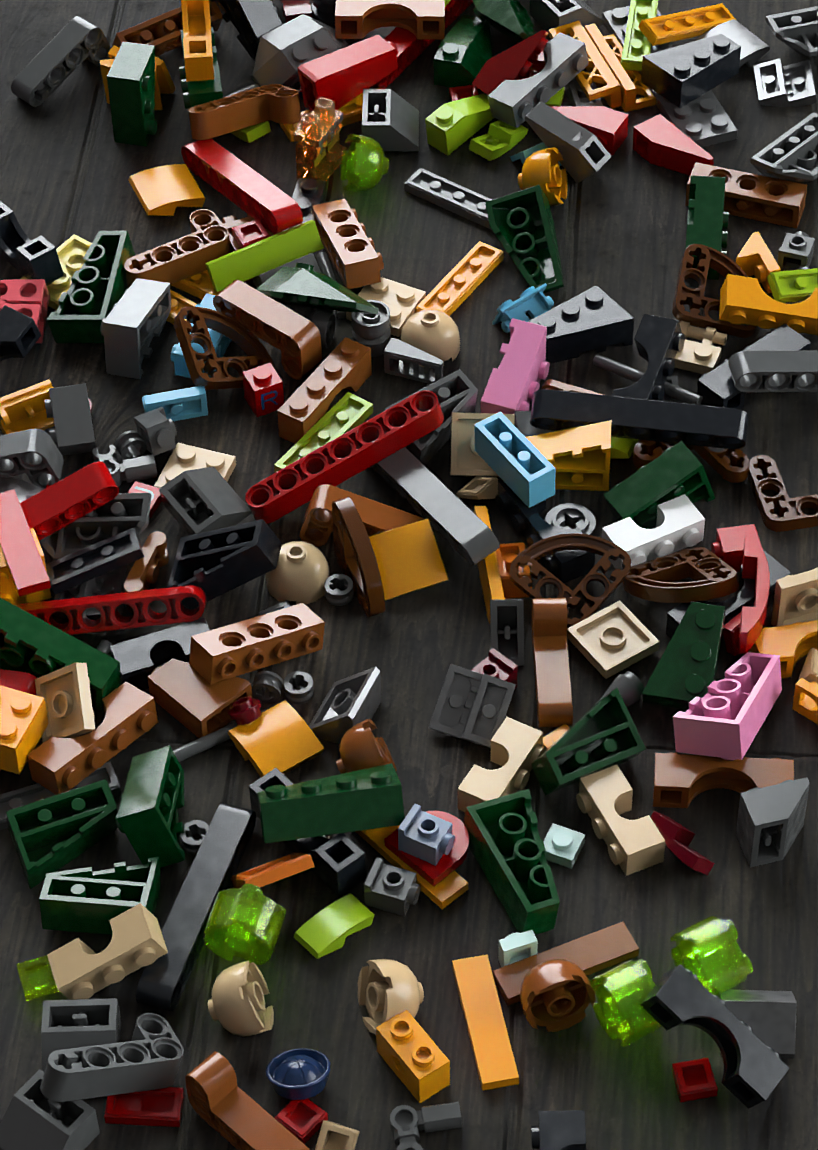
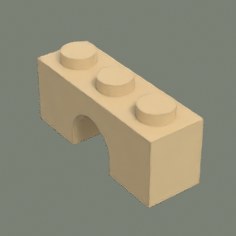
(515, 749)
(629, 842)
(134, 944)

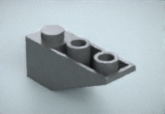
(579, 147)

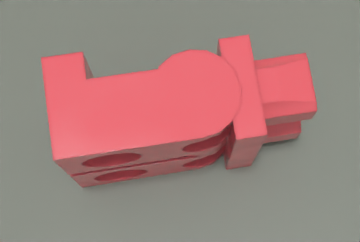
(27, 297)

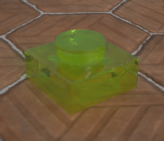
(36, 977)

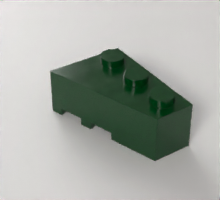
(707, 216)
(661, 480)

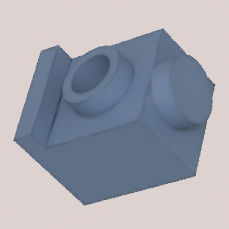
(425, 836)

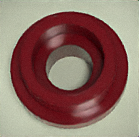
(245, 710)

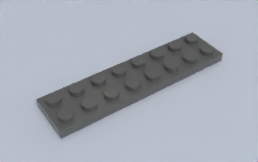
(702, 118)

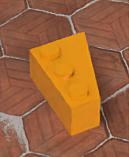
(578, 455)

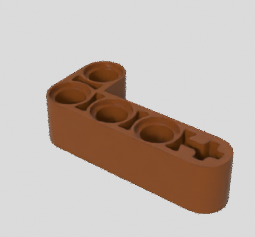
(244, 110)
(184, 255)
(274, 324)
(374, 515)
(551, 662)
(233, 1113)

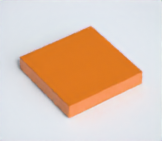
(274, 870)

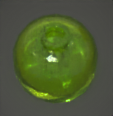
(363, 163)

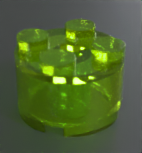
(244, 924)
(712, 954)
(619, 1001)

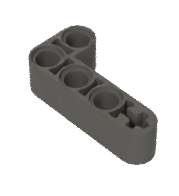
(59, 59)
(31, 453)
(116, 1068)

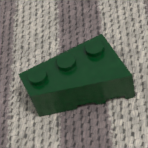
(201, 91)
(133, 94)
(689, 659)
(592, 744)
(151, 806)
(60, 828)
(88, 899)

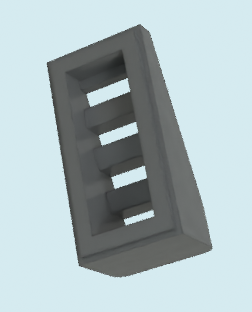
(405, 361)

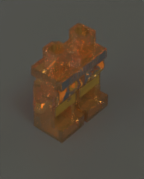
(319, 141)

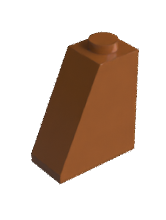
(193, 699)

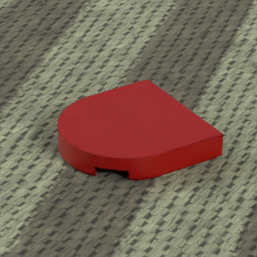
(447, 863)

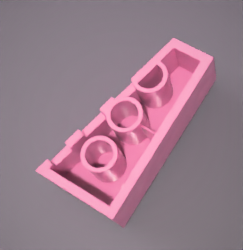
(732, 710)

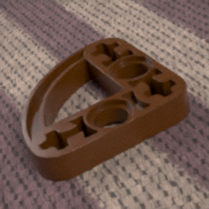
(695, 297)
(216, 367)
(565, 542)
(357, 556)
(656, 577)

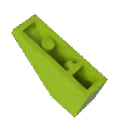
(457, 122)

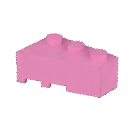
(520, 370)

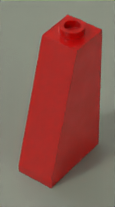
(347, 71)

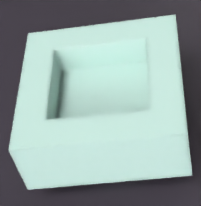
(563, 845)
(517, 947)

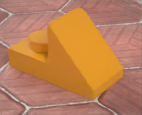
(757, 260)

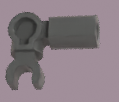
(130, 470)
(407, 1122)

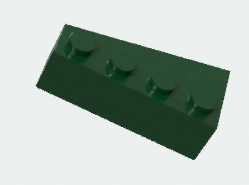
(93, 290)
(40, 648)
(332, 805)
(514, 859)

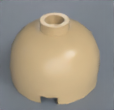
(432, 333)
(298, 574)
(387, 990)
(240, 1000)

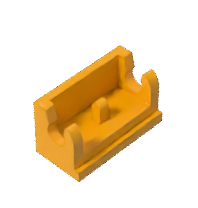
(26, 409)

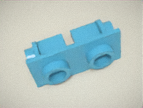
(530, 301)

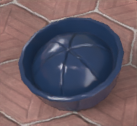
(299, 1073)

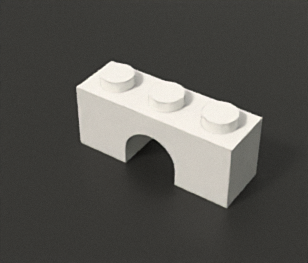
(677, 525)

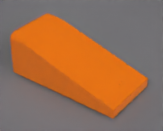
(505, 557)

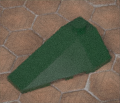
(528, 235)

